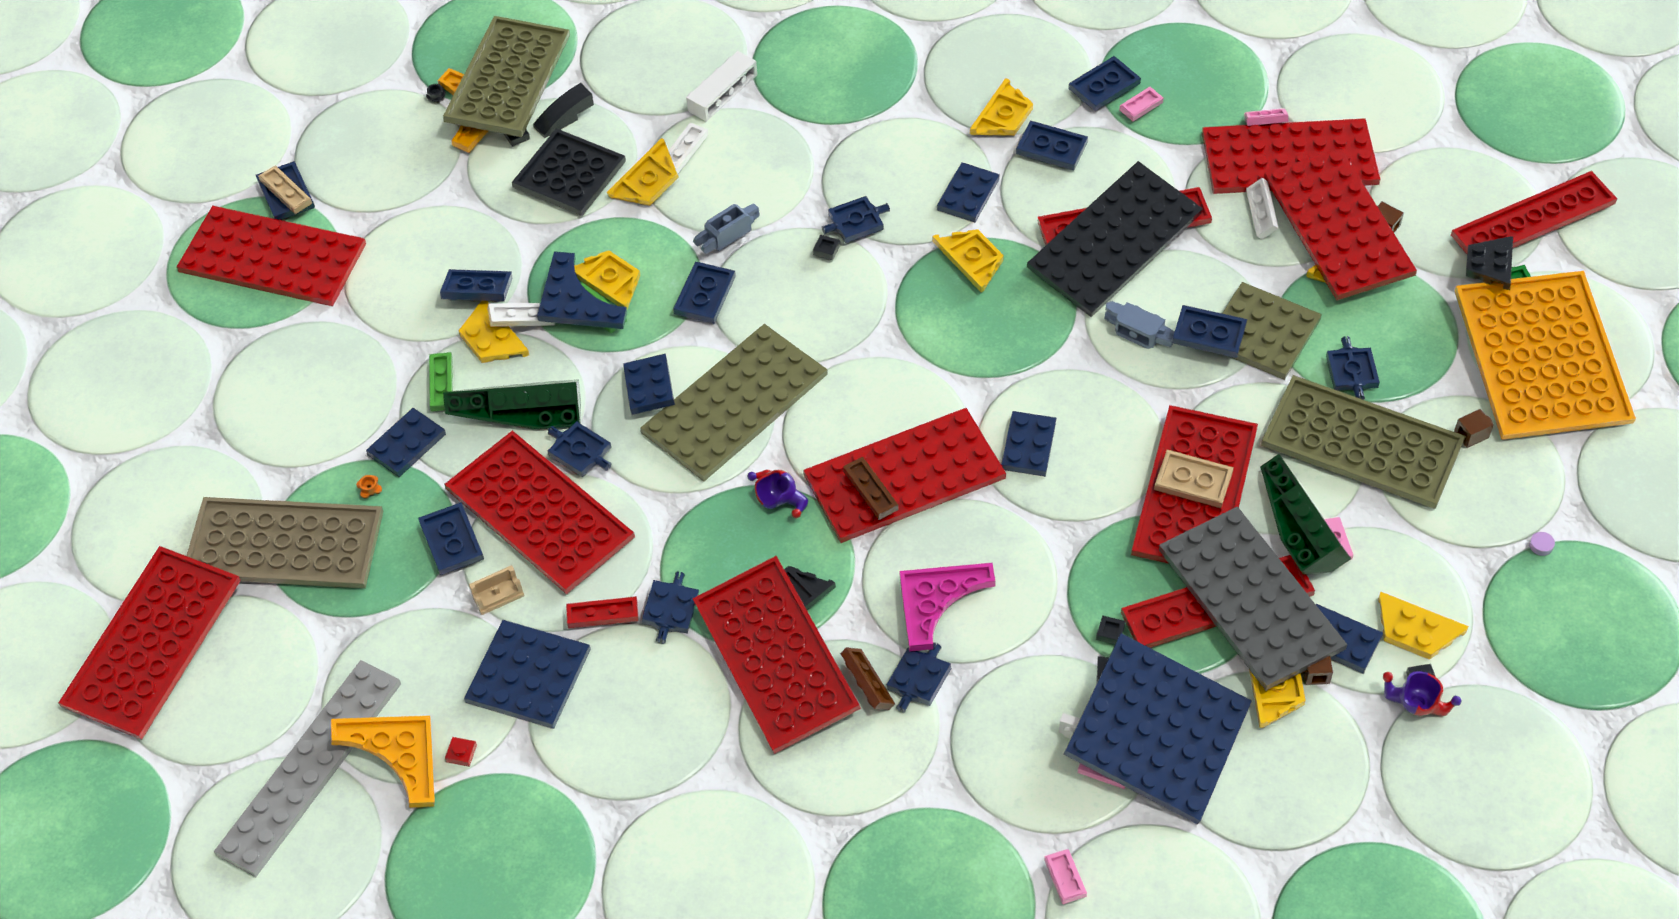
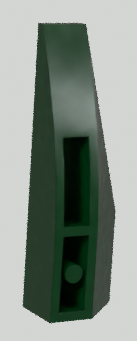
(520, 405)
(1300, 522)

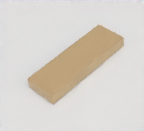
(285, 189)

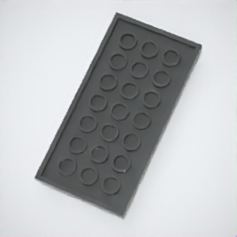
(1252, 598)

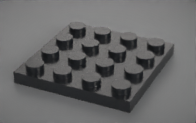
(568, 171)

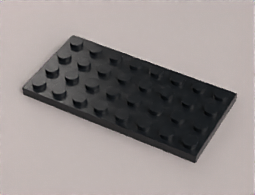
(1114, 238)

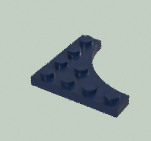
(570, 303)

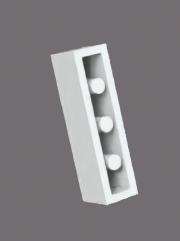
(721, 86)

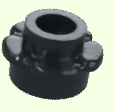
(435, 92)

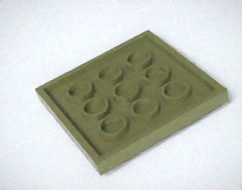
(1273, 331)

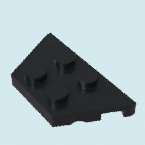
(1491, 261)
(809, 586)

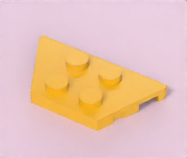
(1003, 112)
(647, 178)
(971, 255)
(609, 277)
(489, 341)
(1416, 627)
(1277, 700)

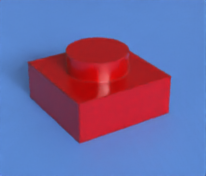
(460, 751)

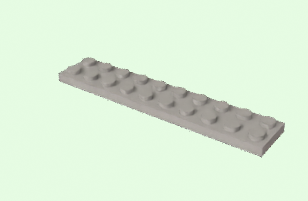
(303, 772)

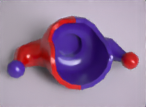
(776, 489)
(1419, 694)

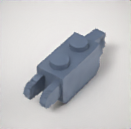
(726, 227)
(1138, 325)

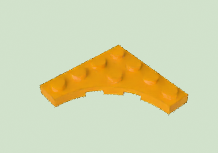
(466, 137)
(399, 742)

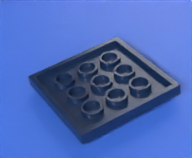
(527, 674)

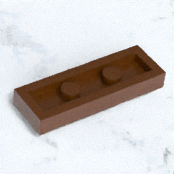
(870, 488)
(867, 678)

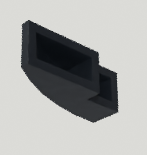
(564, 110)

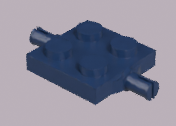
(856, 219)
(1352, 368)
(579, 449)
(670, 607)
(918, 677)

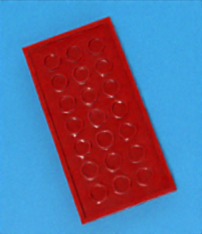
(1243, 153)
(1339, 224)
(272, 255)
(1203, 437)
(915, 466)
(539, 511)
(149, 642)
(776, 654)

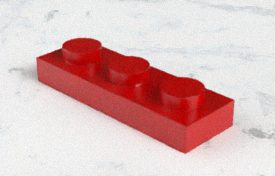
(602, 612)

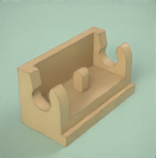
(496, 590)

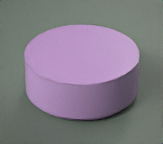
(1542, 543)

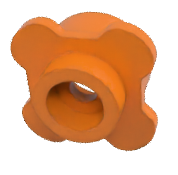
(367, 481)

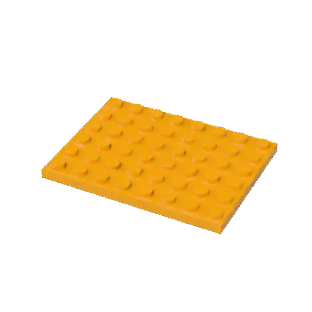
(1544, 355)

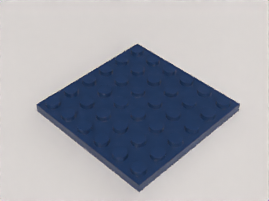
(1158, 728)

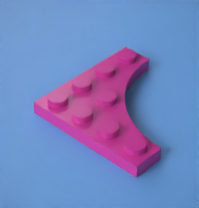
(931, 591)

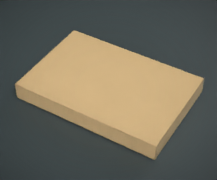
(1193, 478)

